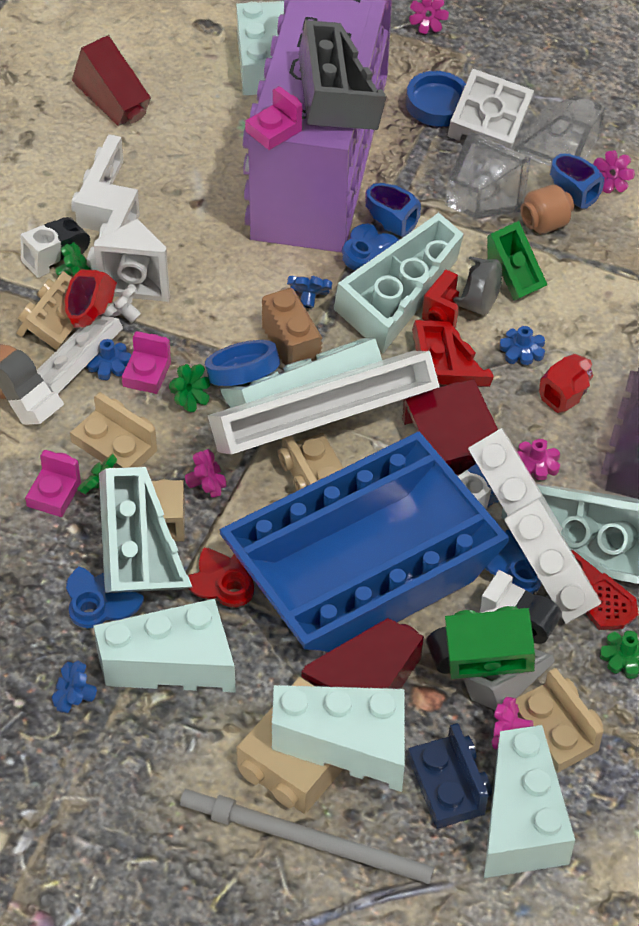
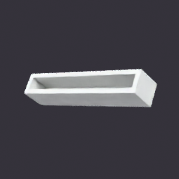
(323, 401)

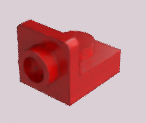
(438, 300)

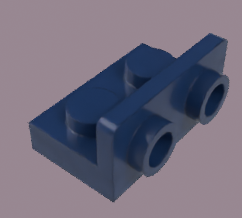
(450, 778)

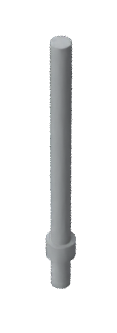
(225, 811)

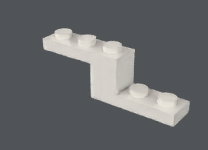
(99, 202)
(534, 525)

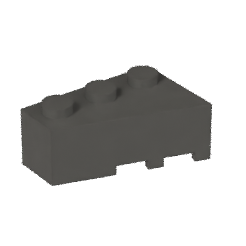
(335, 82)

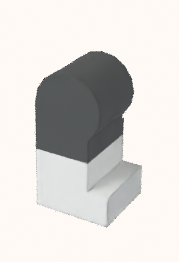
(26, 389)

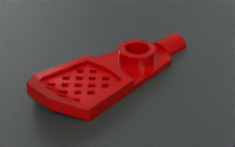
(625, 602)

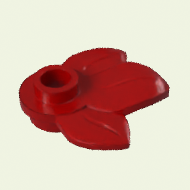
(218, 576)

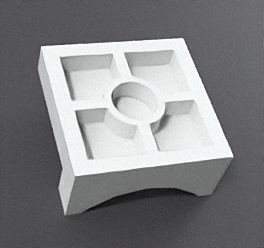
(490, 109)

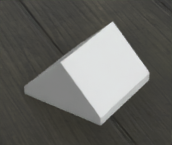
(134, 258)

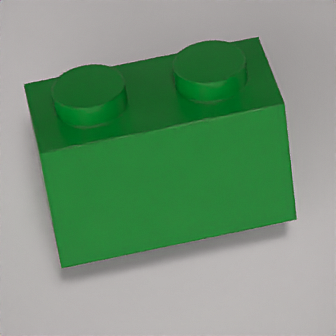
(490, 642)

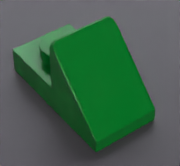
(517, 260)

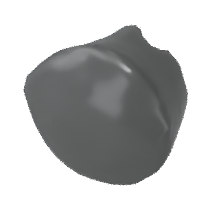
(481, 286)

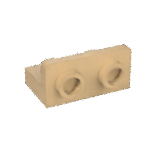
(48, 316)
(116, 431)
(308, 459)
(568, 724)

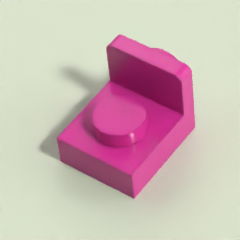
(278, 121)
(147, 363)
(54, 484)

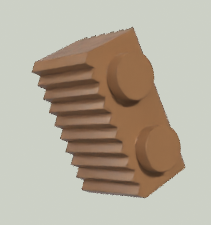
(290, 327)

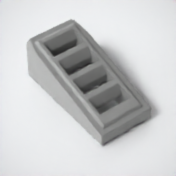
(494, 689)

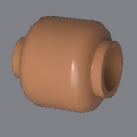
(547, 209)

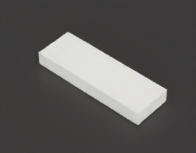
(77, 352)

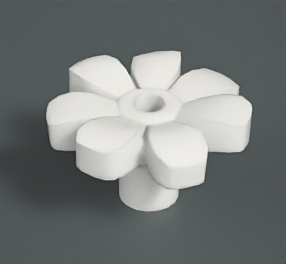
(123, 305)

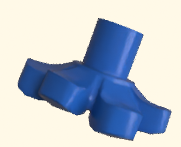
(309, 288)
(522, 345)
(109, 359)
(72, 687)

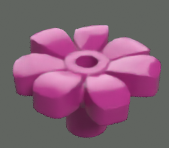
(432, 19)
(615, 171)
(539, 458)
(206, 474)
(508, 719)

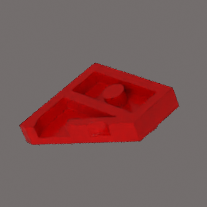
(450, 354)

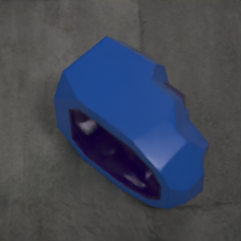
(577, 178)
(393, 207)

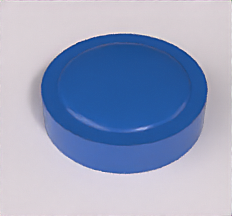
(434, 97)
(242, 362)

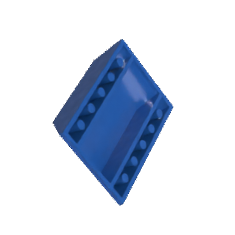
(367, 544)

